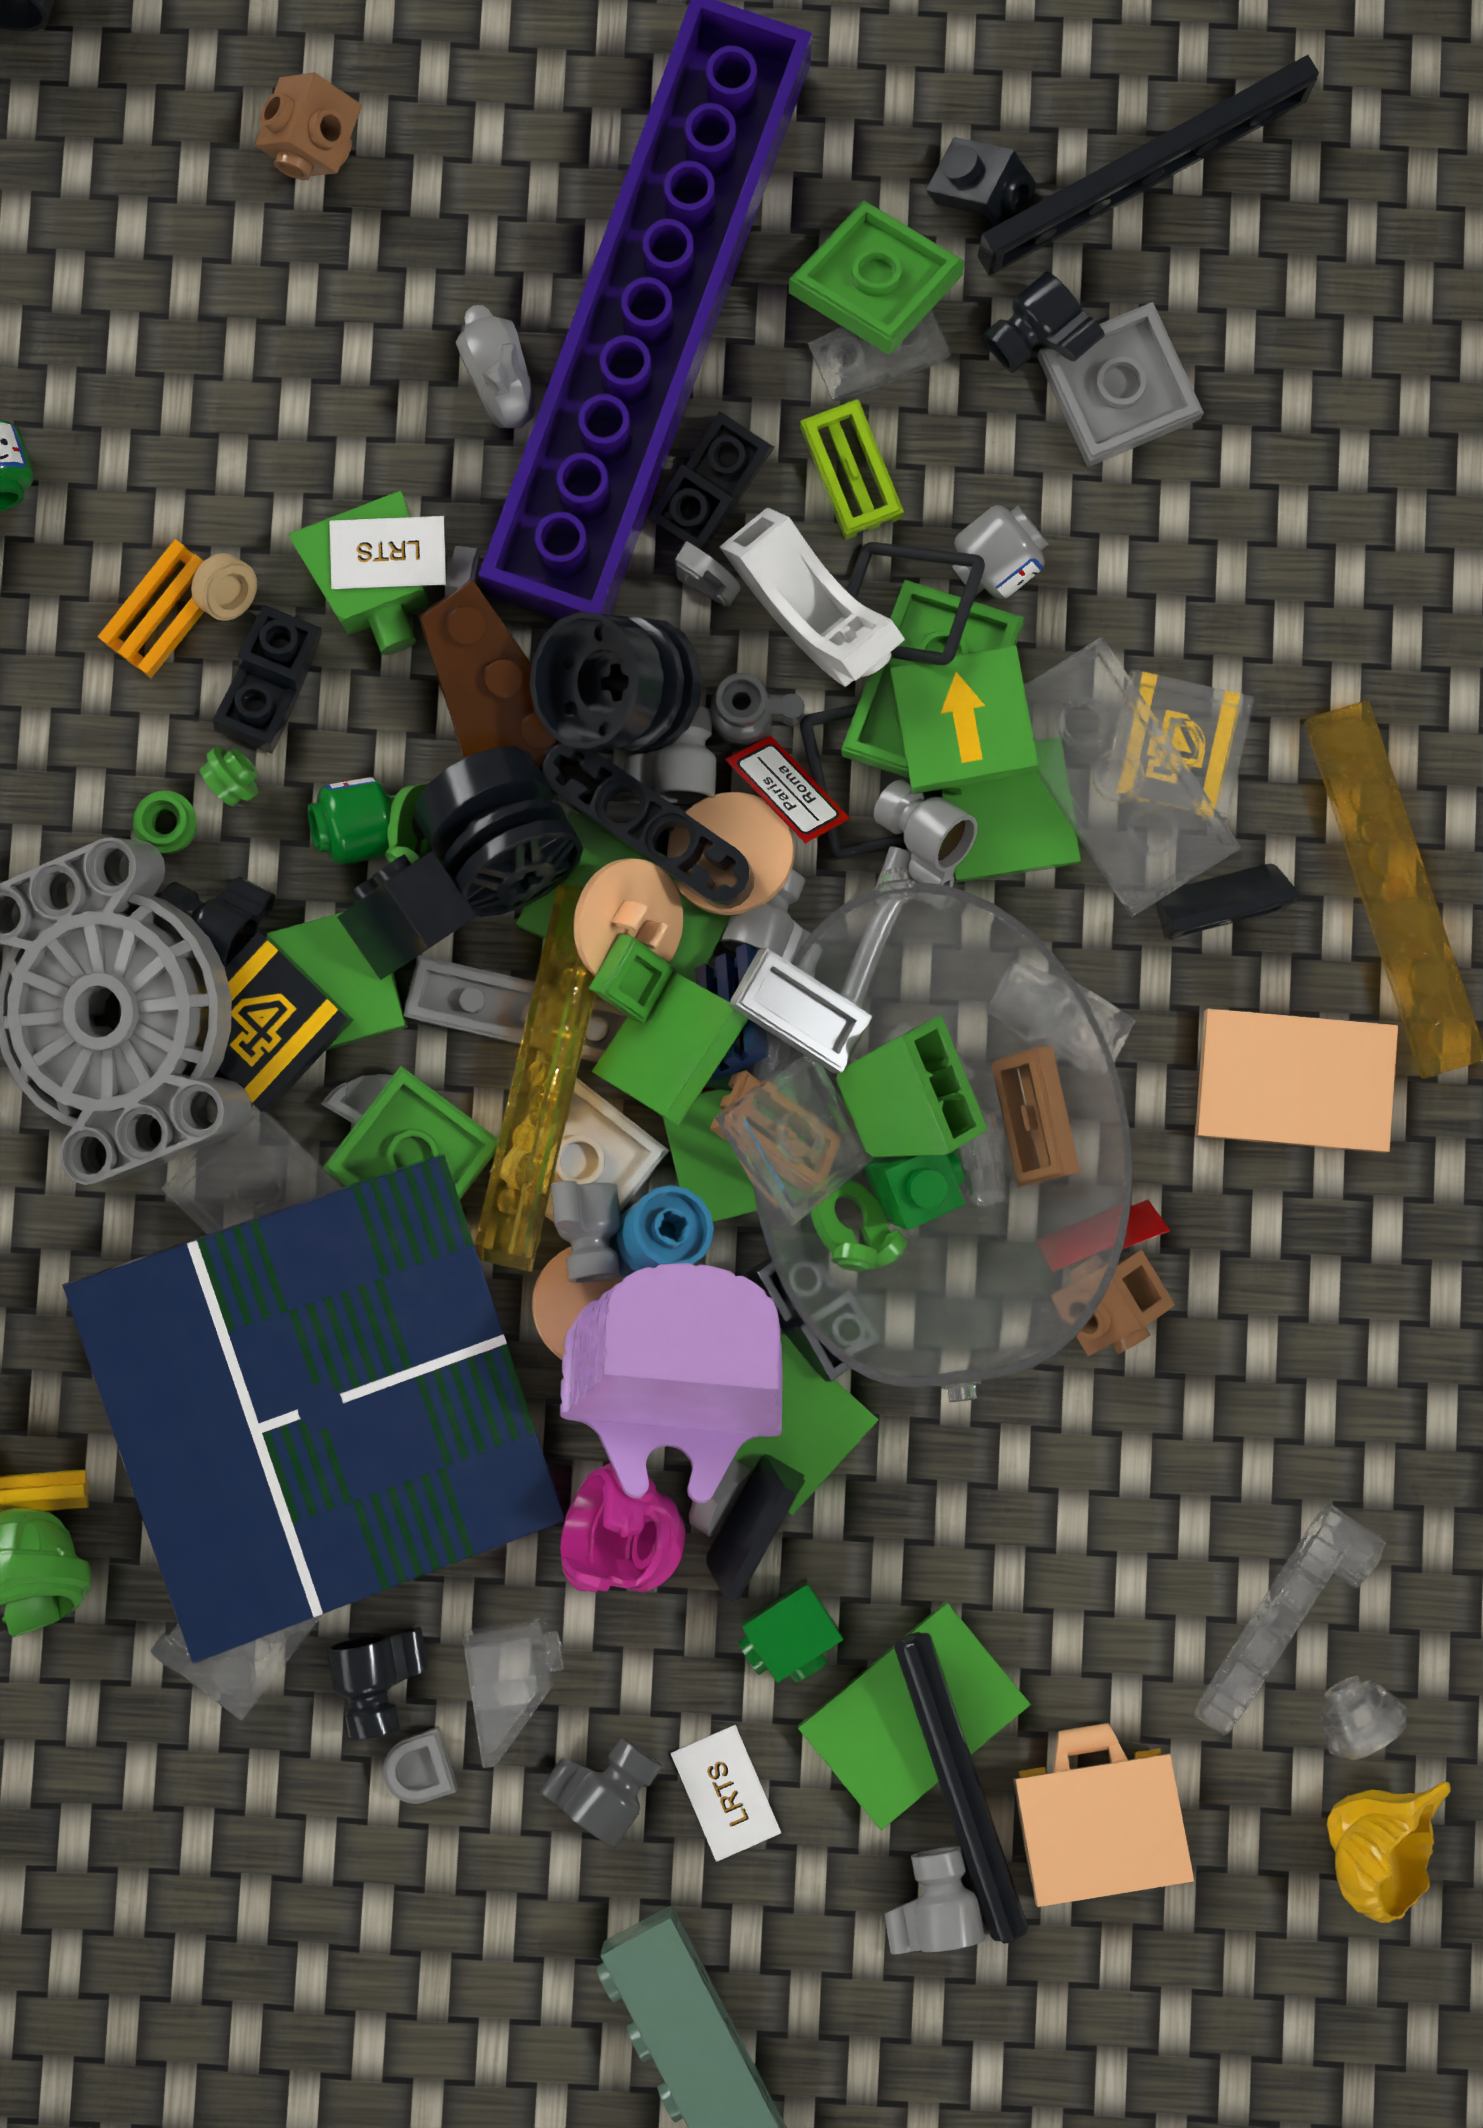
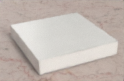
(604, 1147)

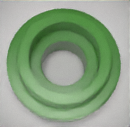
(230, 775)
(156, 805)

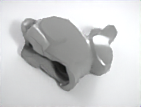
(497, 367)

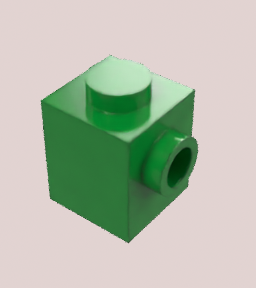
(916, 1187)
(790, 1635)

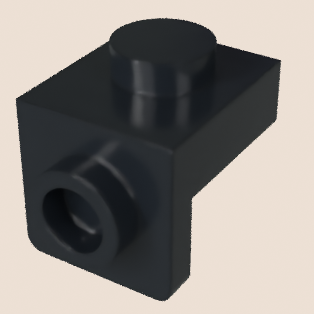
(982, 180)

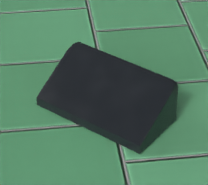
(1225, 900)
(752, 1524)

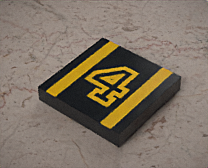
(277, 1022)

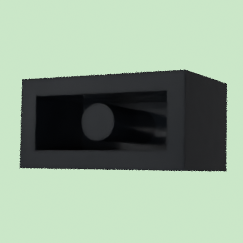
(404, 912)

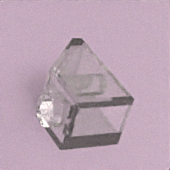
(508, 1679)

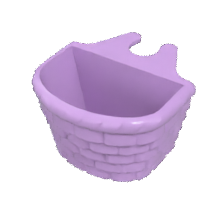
(677, 1364)

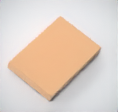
(1296, 1080)

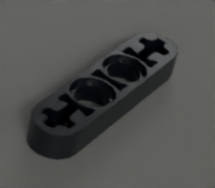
(651, 820)

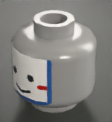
(1007, 545)

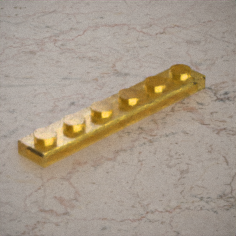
(1395, 889)
(538, 1096)

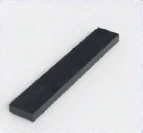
(1147, 165)

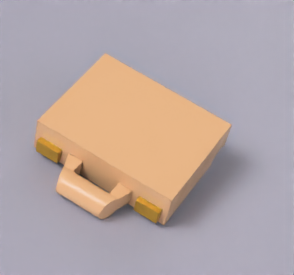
(1103, 1823)

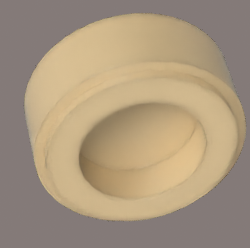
(224, 586)

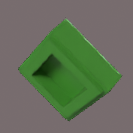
(631, 978)

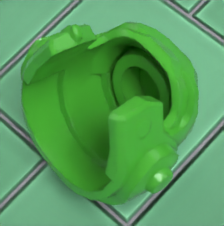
(38, 1570)

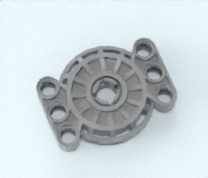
(170, 1021)

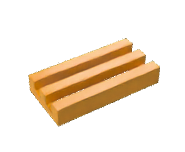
(141, 598)

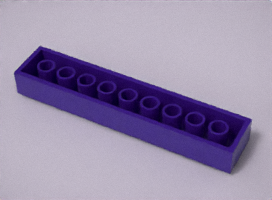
(647, 312)

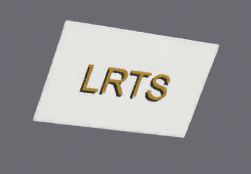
(387, 552)
(725, 1793)

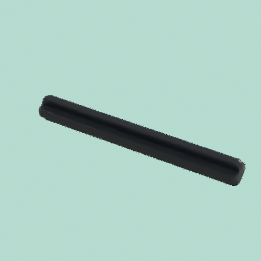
(961, 1787)

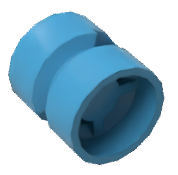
(663, 1228)

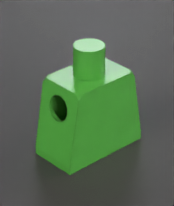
(362, 608)
(912, 1095)

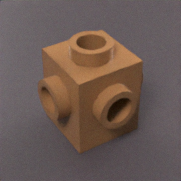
(307, 126)
(1128, 1306)

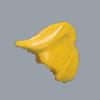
(1384, 1849)

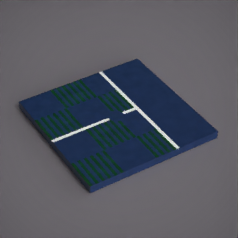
(314, 1405)

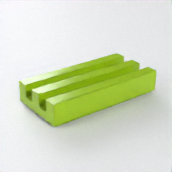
(870, 517)

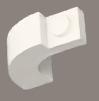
(808, 600)

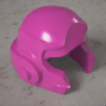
(619, 1537)

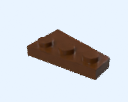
(483, 676)

